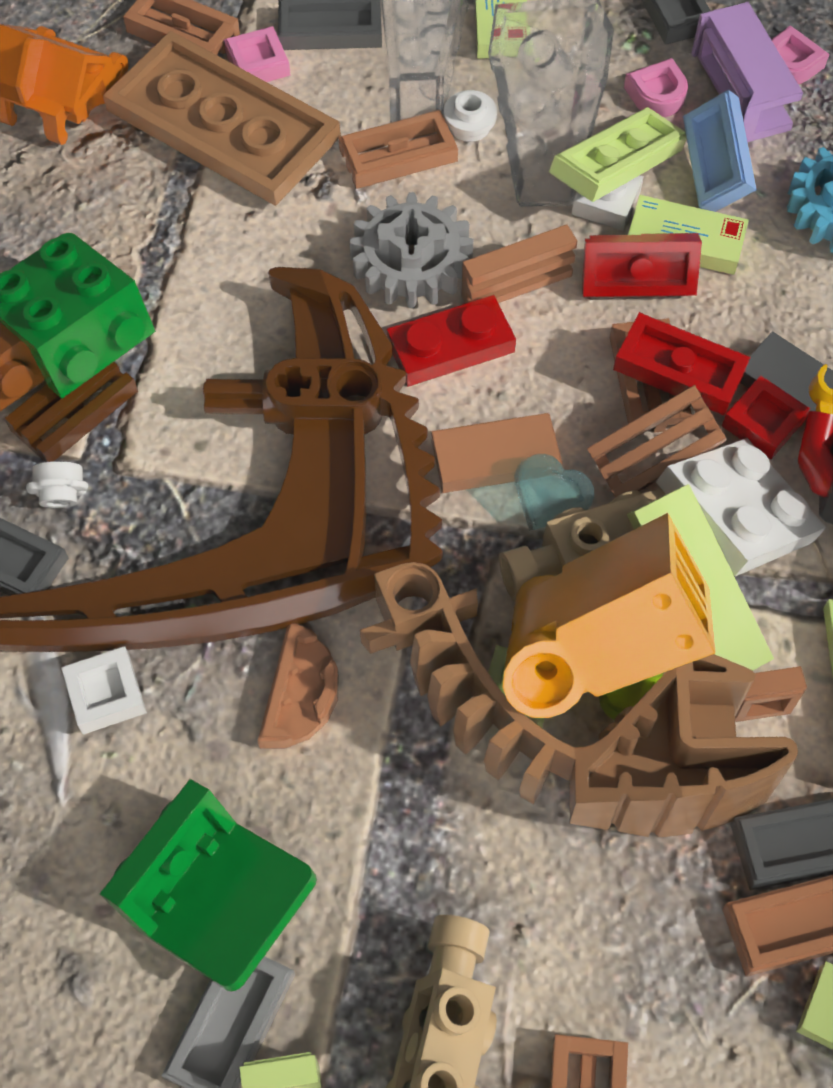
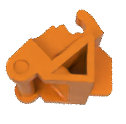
(53, 77)

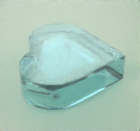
(549, 489)

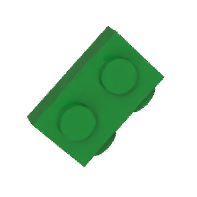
(72, 311)
(209, 888)

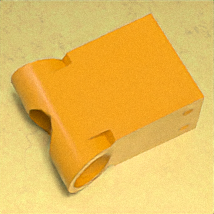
(608, 621)

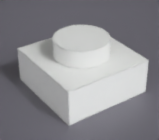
(612, 208)
(103, 690)

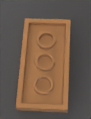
(223, 117)

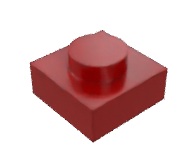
(765, 416)

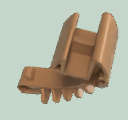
(654, 768)

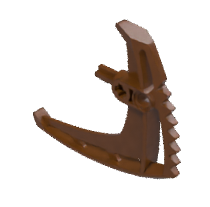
(315, 516)

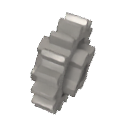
(383, 245)

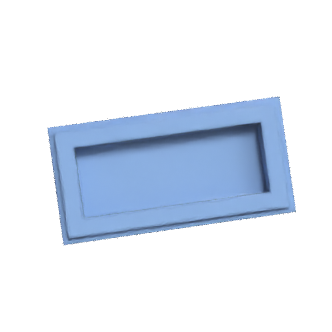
(719, 152)

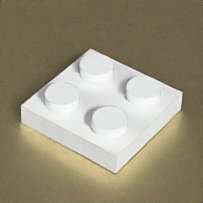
(745, 504)

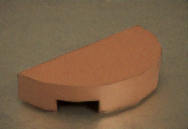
(301, 691)

